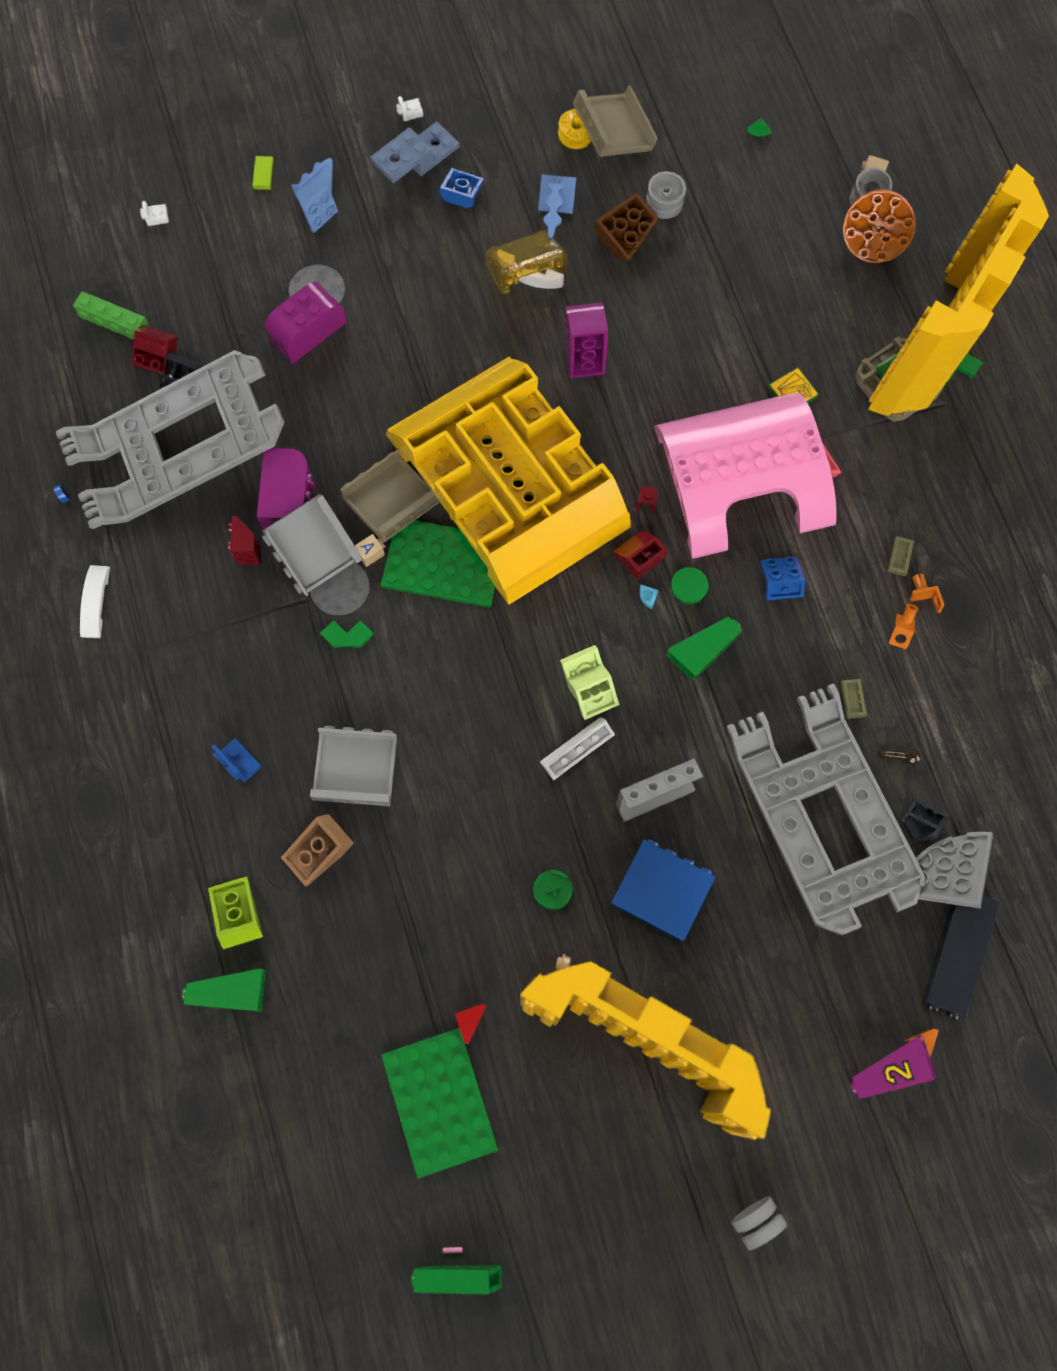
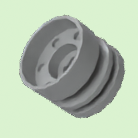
(868, 181)

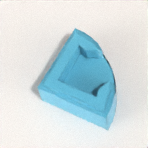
(648, 595)

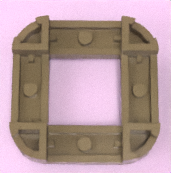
(867, 374)

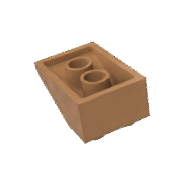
(317, 849)

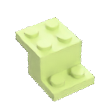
(589, 682)

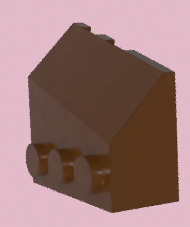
(626, 227)

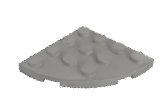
(956, 869)

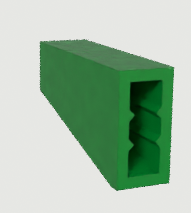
(701, 649)
(231, 991)
(457, 1279)

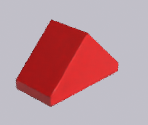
(469, 1020)

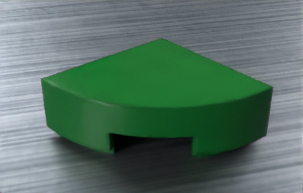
(759, 128)

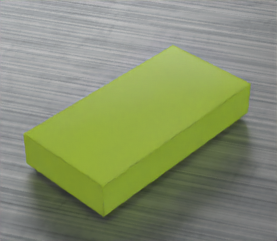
(263, 172)

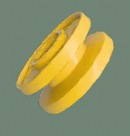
(572, 131)

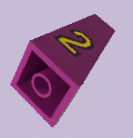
(898, 1070)

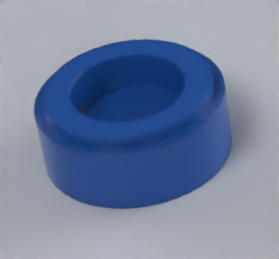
(61, 493)

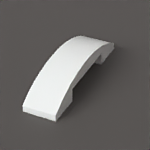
(548, 280)
(92, 601)

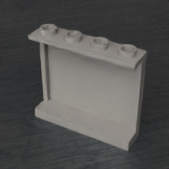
(311, 544)
(354, 766)
(658, 790)

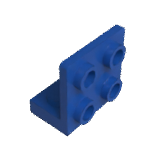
(783, 578)
(239, 761)

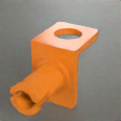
(924, 592)
(904, 625)

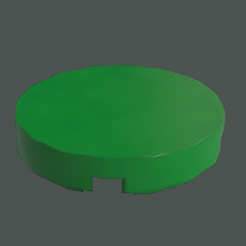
(689, 585)
(552, 890)

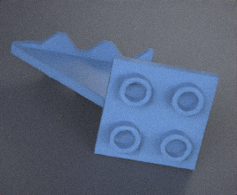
(316, 194)
(556, 196)

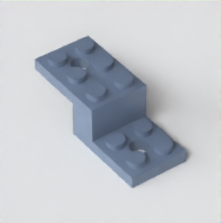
(414, 152)

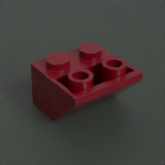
(151, 349)
(243, 544)
(641, 553)

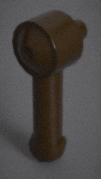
(911, 757)

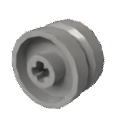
(666, 194)
(759, 1223)

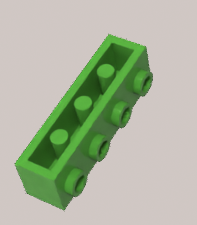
(108, 315)

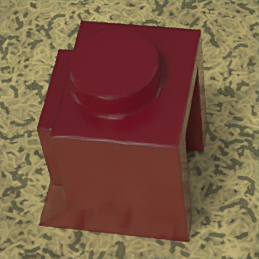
(648, 496)

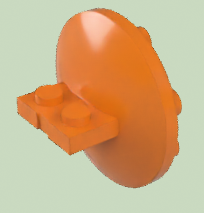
(879, 226)

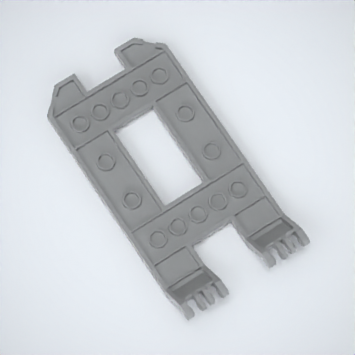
(133, 430)
(835, 764)

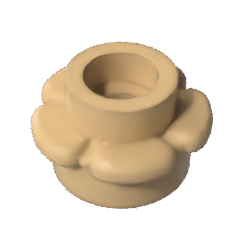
(563, 962)

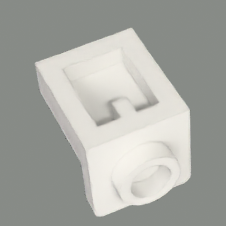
(409, 109)
(154, 214)

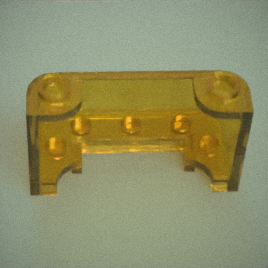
(524, 258)

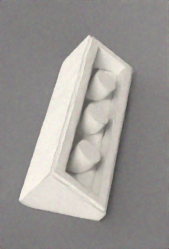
(577, 748)

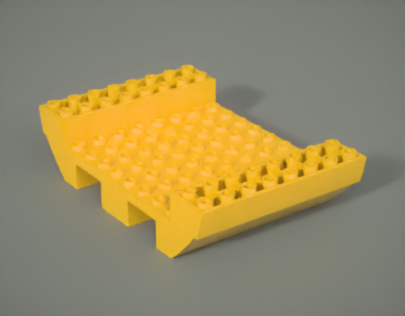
(982, 274)
(518, 540)
(725, 1070)

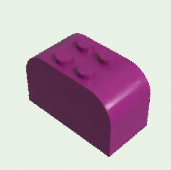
(304, 321)
(585, 339)
(283, 485)

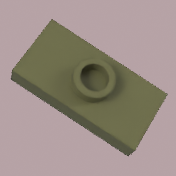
(900, 556)
(853, 698)

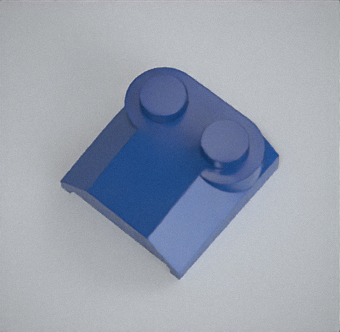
(460, 188)

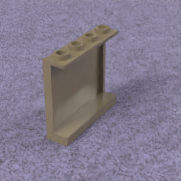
(615, 123)
(389, 496)

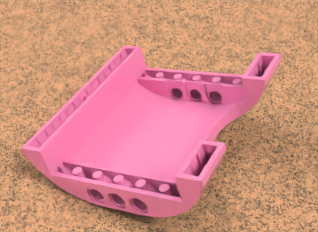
(743, 456)

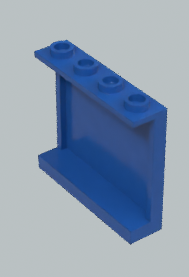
(663, 890)

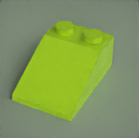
(234, 913)

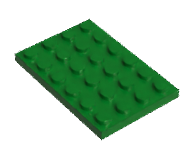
(437, 564)
(439, 1103)

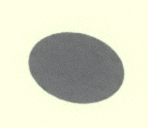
(325, 275)
(343, 591)

